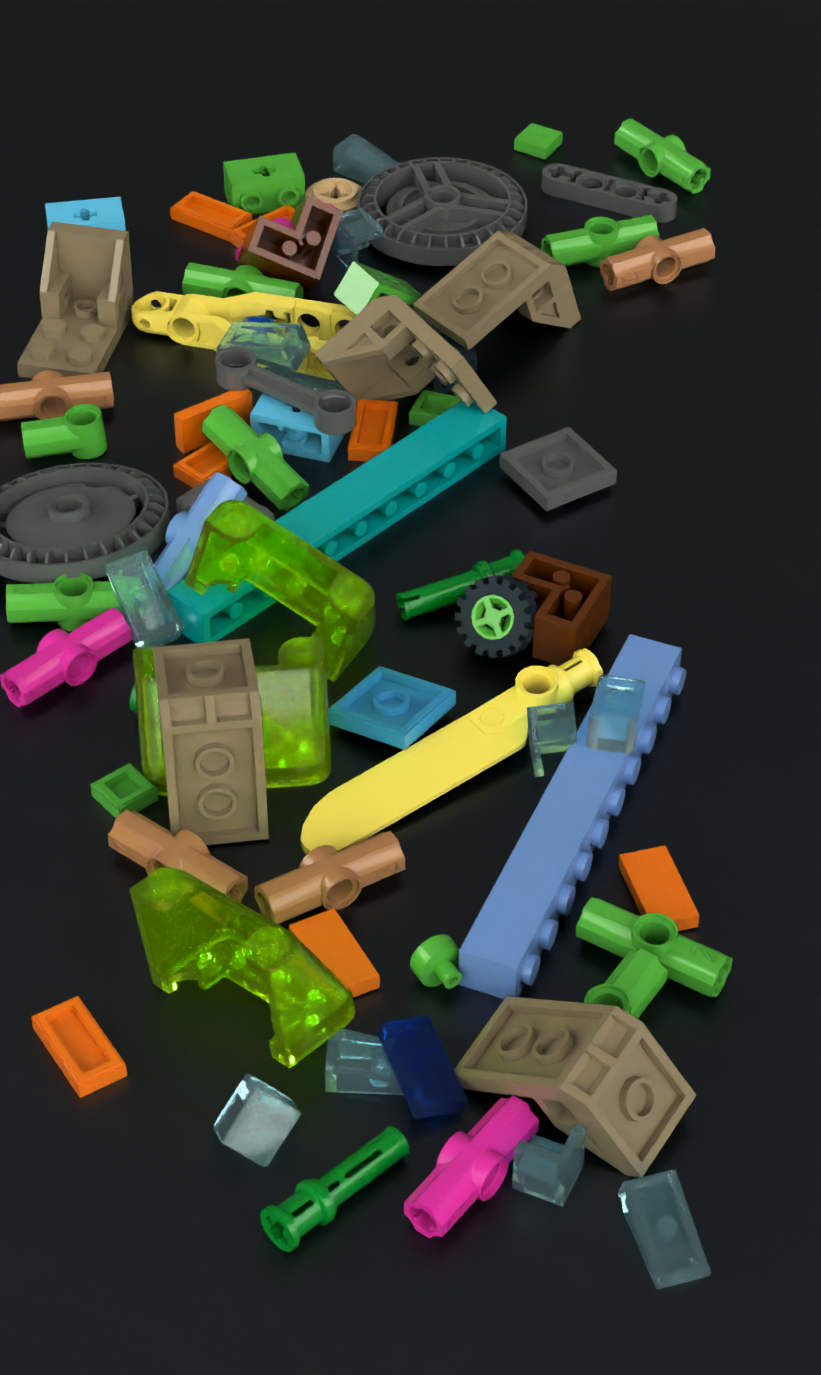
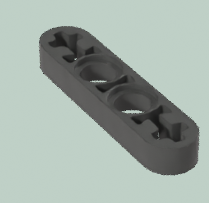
(608, 192)

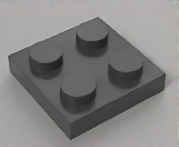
(557, 468)

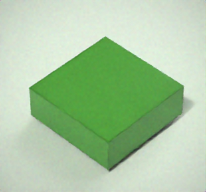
(538, 141)
(429, 406)
(124, 790)

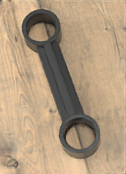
(332, 409)

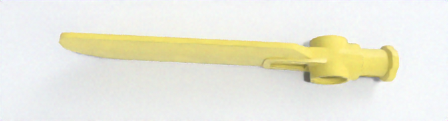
(444, 757)

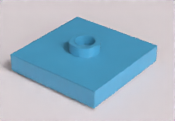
(392, 707)

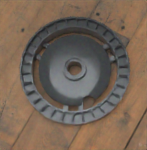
(441, 208)
(78, 520)

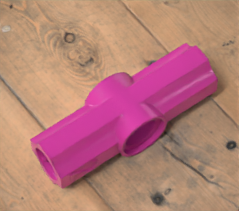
(66, 657)
(470, 1167)

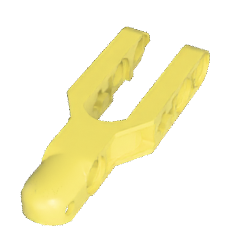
(205, 319)

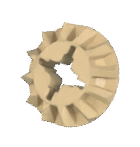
(343, 189)

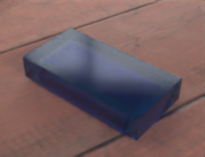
(422, 1067)

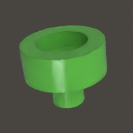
(437, 962)

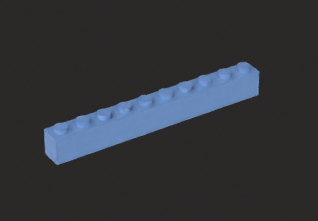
(561, 834)

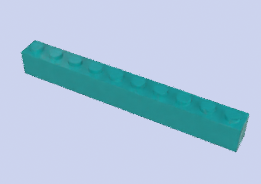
(359, 508)

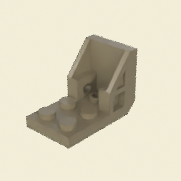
(494, 283)
(82, 300)
(378, 353)
(212, 740)
(583, 1069)

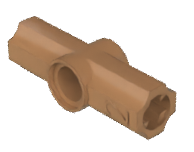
(657, 259)
(53, 395)
(159, 848)
(330, 877)

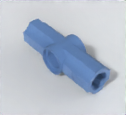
(186, 527)

